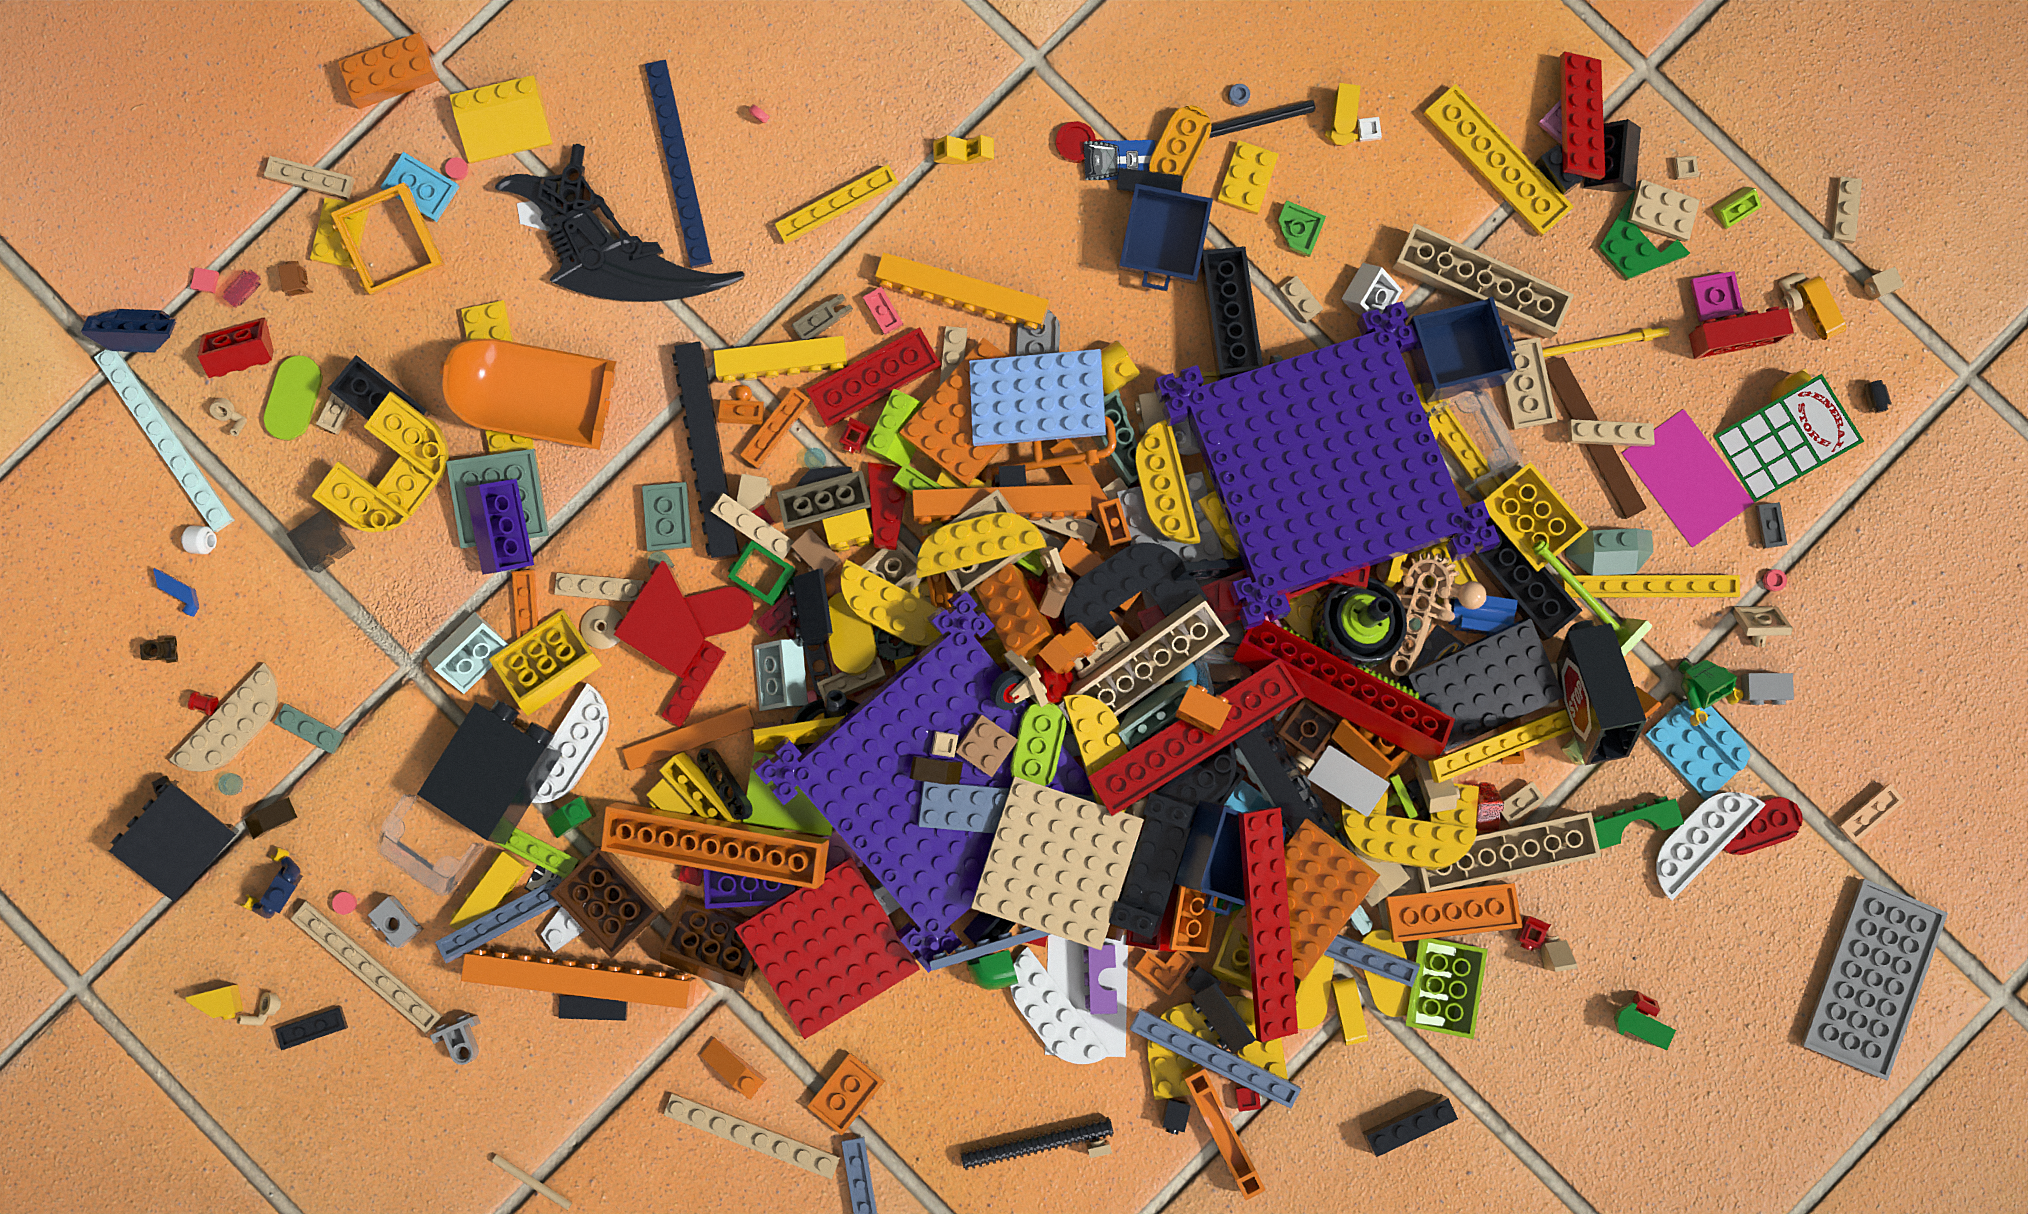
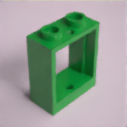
(781, 584)

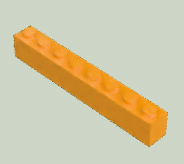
(962, 291)

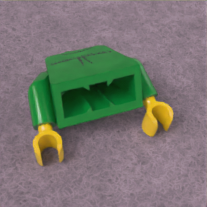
(1706, 685)

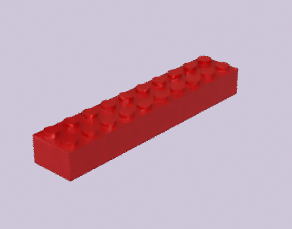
(1349, 690)

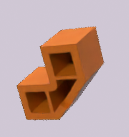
(1066, 648)

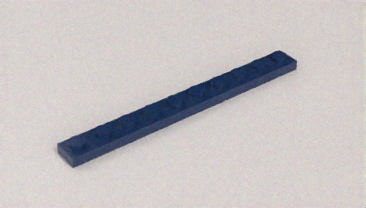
(678, 164)

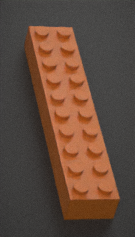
(715, 845)
(579, 979)

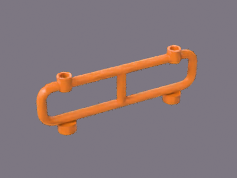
(1091, 456)

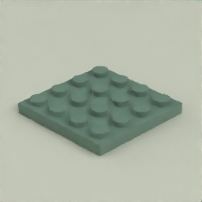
(495, 468)

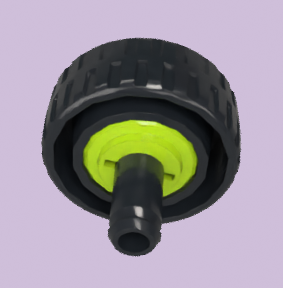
(1359, 623)

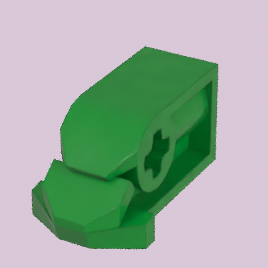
(1643, 1026)

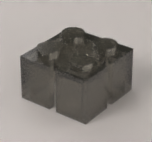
(317, 539)

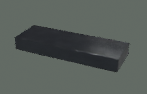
(1129, 177)
(592, 1008)
(311, 1028)

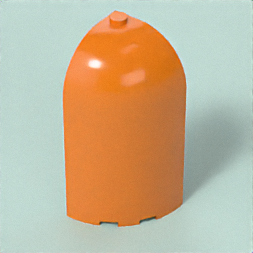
(529, 390)

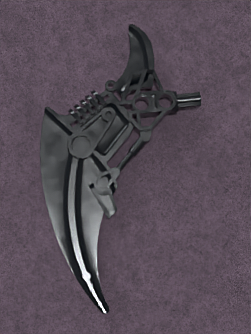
(604, 266)

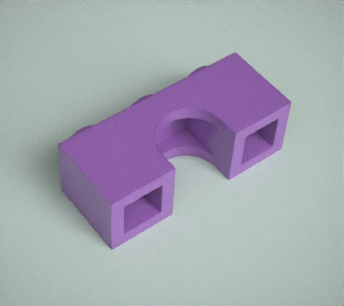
(1099, 999)

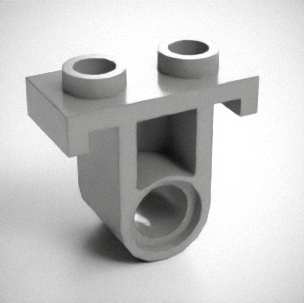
(459, 1036)

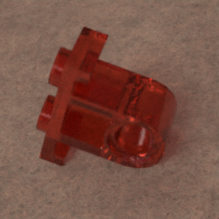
(1488, 807)

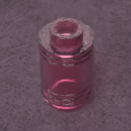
(242, 288)

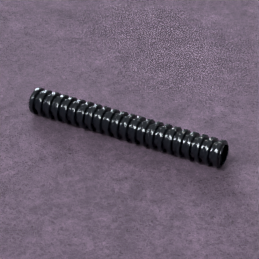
(1036, 1143)

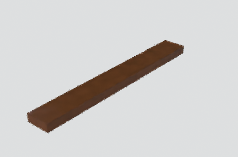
(1603, 455)

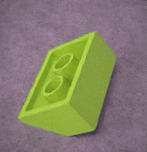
(885, 439)

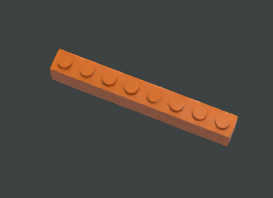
(1026, 501)

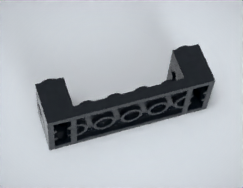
(1154, 864)

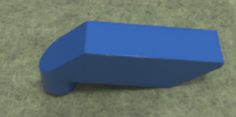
(178, 590)

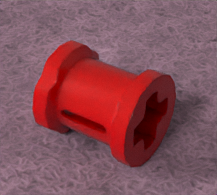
(203, 703)

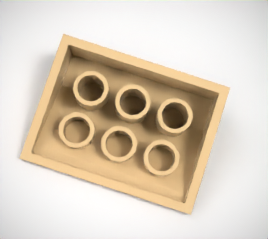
(971, 576)

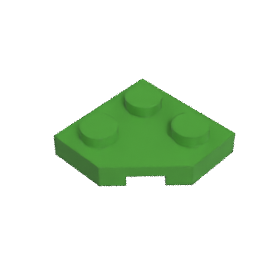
(1300, 227)

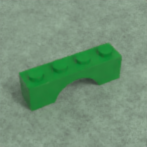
(1661, 815)

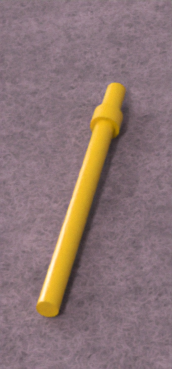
(1645, 335)

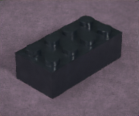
(366, 389)

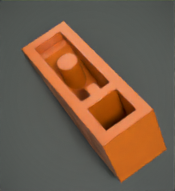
(733, 1068)

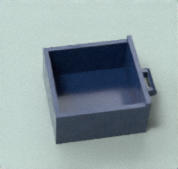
(1165, 235)
(1462, 350)
(1214, 857)

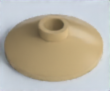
(589, 627)

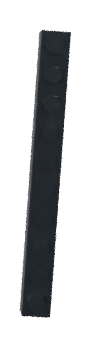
(706, 447)

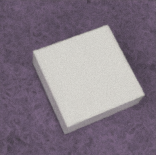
(1369, 129)

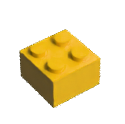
(848, 530)

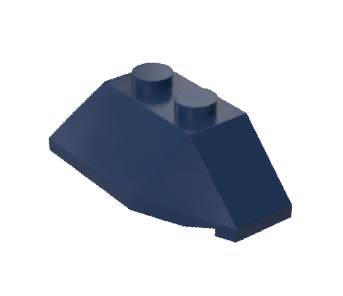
(130, 329)

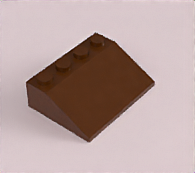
(607, 901)
(708, 945)

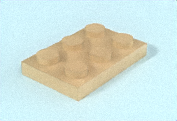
(1663, 210)

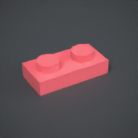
(883, 310)

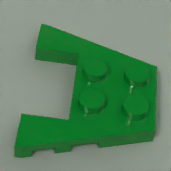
(1632, 251)

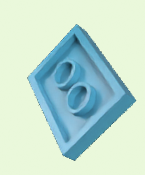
(428, 187)

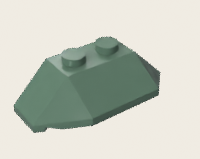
(1611, 551)
(1153, 714)

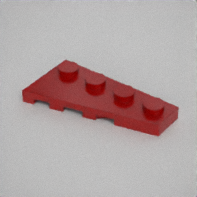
(886, 505)

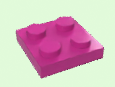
(1716, 296)

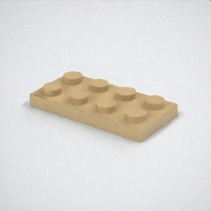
(1529, 388)

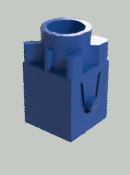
(1489, 618)

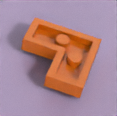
(1166, 975)

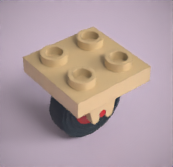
(1017, 684)

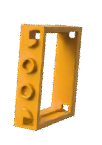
(357, 261)

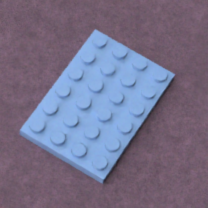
(1037, 397)

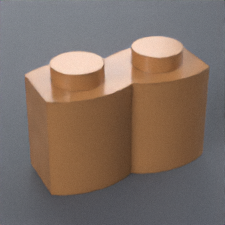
(1055, 594)

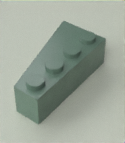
(1124, 455)

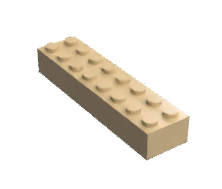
(1477, 277)
(1152, 657)
(1517, 852)

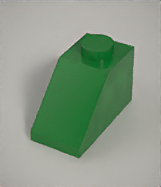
(571, 816)

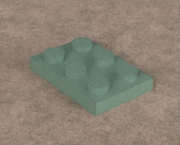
(667, 517)

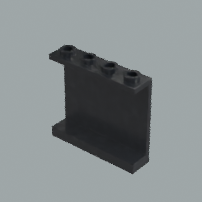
(172, 841)

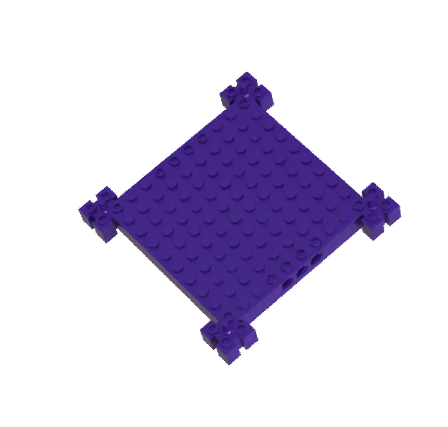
(1324, 464)
(864, 767)

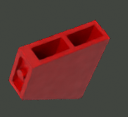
(663, 623)

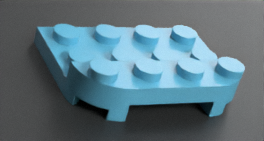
(1701, 753)

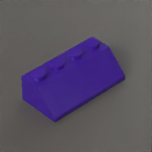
(499, 526)

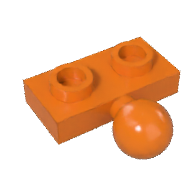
(741, 410)

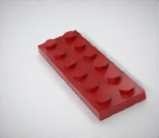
(1582, 115)
(873, 377)

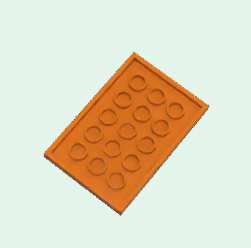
(945, 423)
(1322, 891)

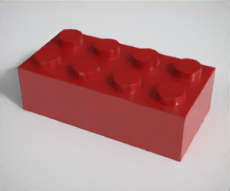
(1741, 333)

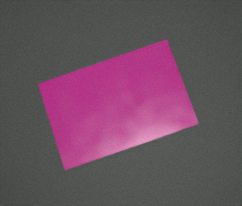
(1688, 478)

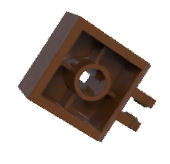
(1321, 726)

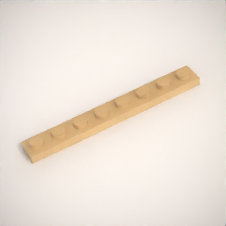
(366, 967)
(752, 1135)

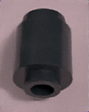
(1877, 396)

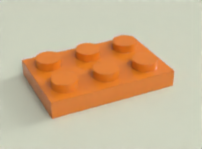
(846, 1094)

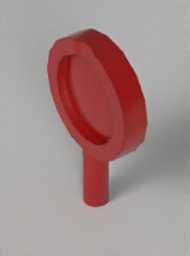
(1071, 141)

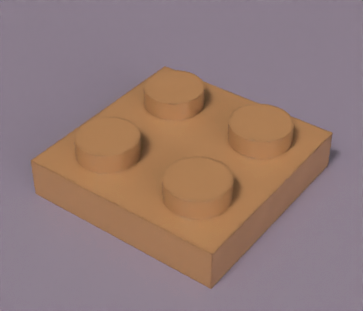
(986, 745)

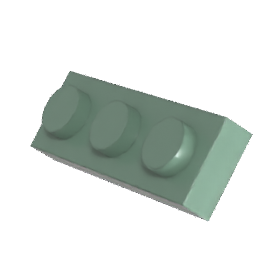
(309, 728)

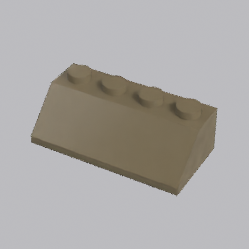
(823, 499)

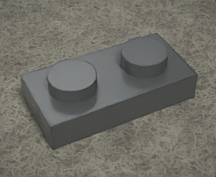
(1771, 525)

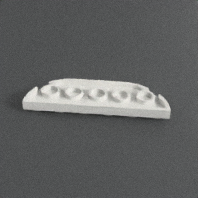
(579, 741)
(1702, 838)
(1053, 1014)

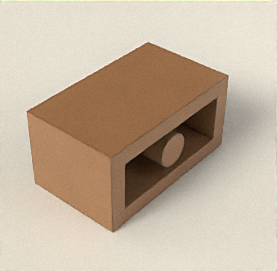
(815, 553)

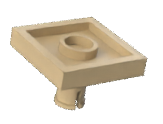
(1762, 622)

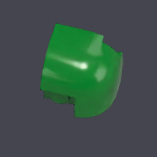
(993, 970)

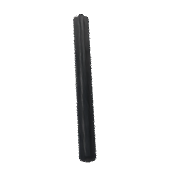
(1262, 118)

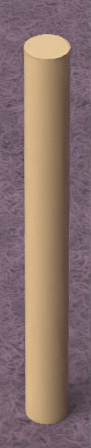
(532, 1182)

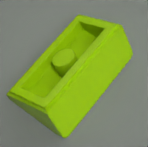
(1737, 206)

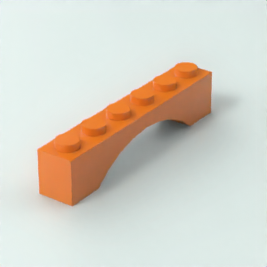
(1223, 1131)

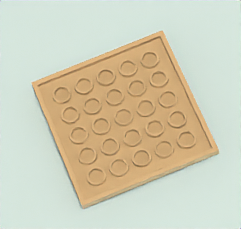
(1057, 863)

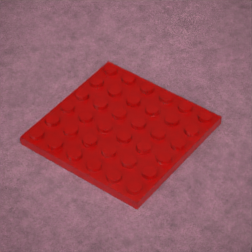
(827, 948)

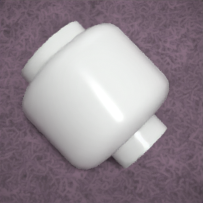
(198, 540)

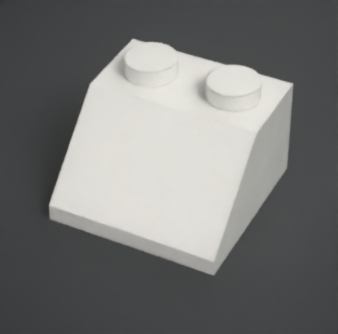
(1371, 290)

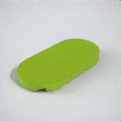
(293, 398)
(1038, 744)

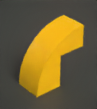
(959, 151)

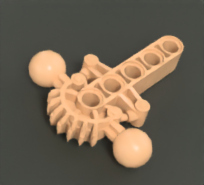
(1470, 595)

